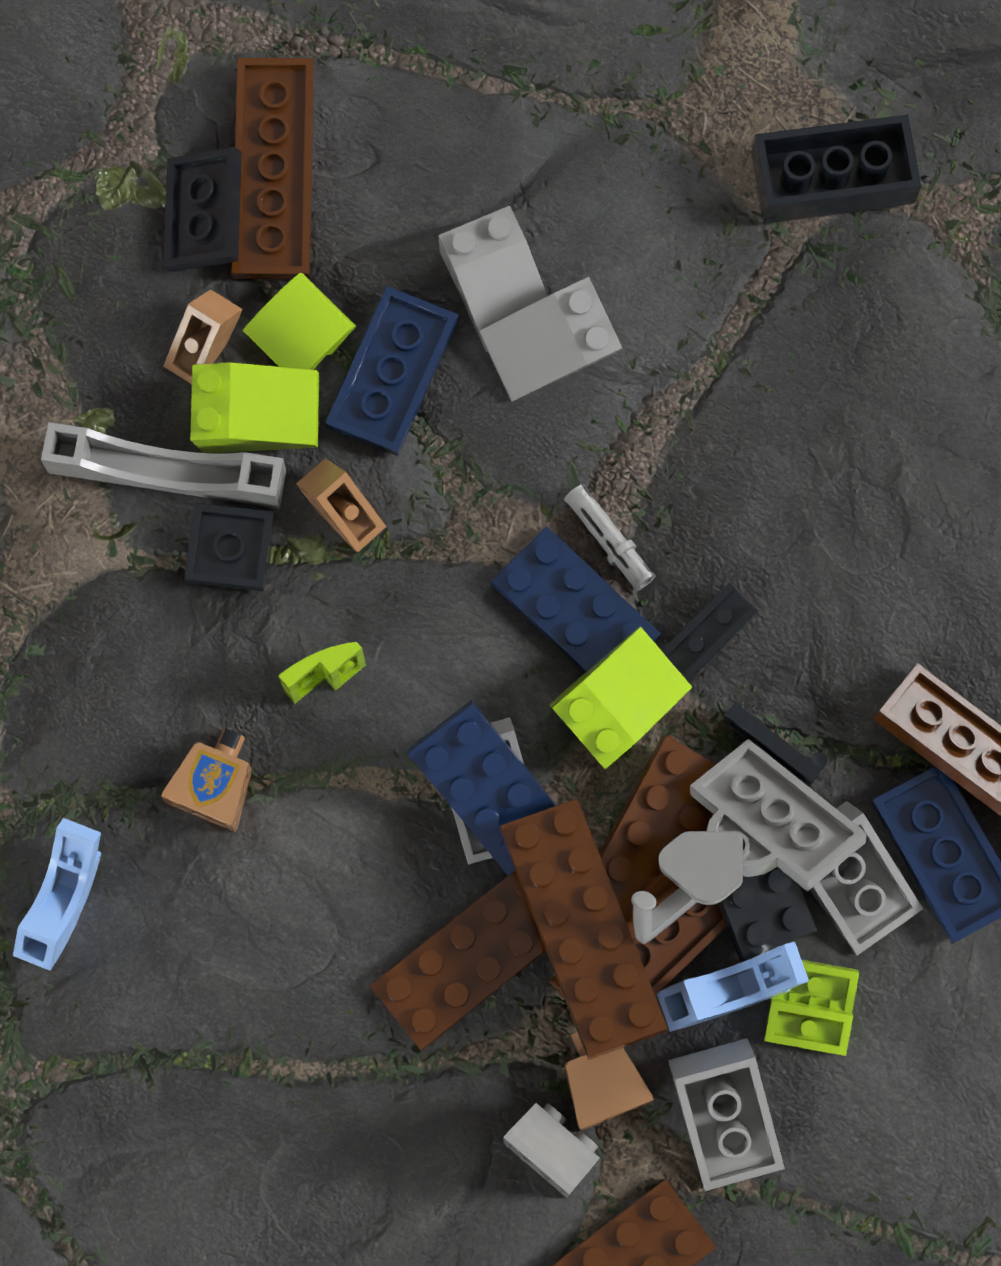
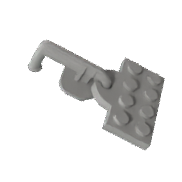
(756, 810)

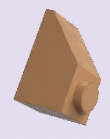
(202, 333)
(341, 504)

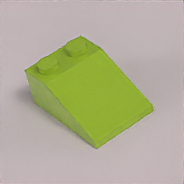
(253, 408)
(621, 697)

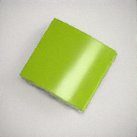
(299, 326)
(334, 664)
(815, 1012)

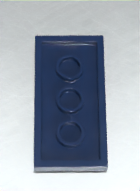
(392, 371)
(568, 601)
(479, 777)
(944, 851)

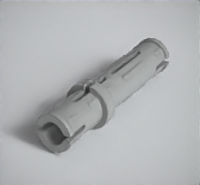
(619, 550)

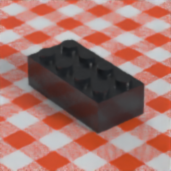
(835, 169)

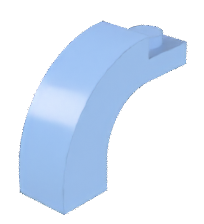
(61, 897)
(732, 987)

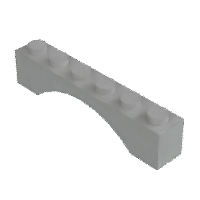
(104, 458)

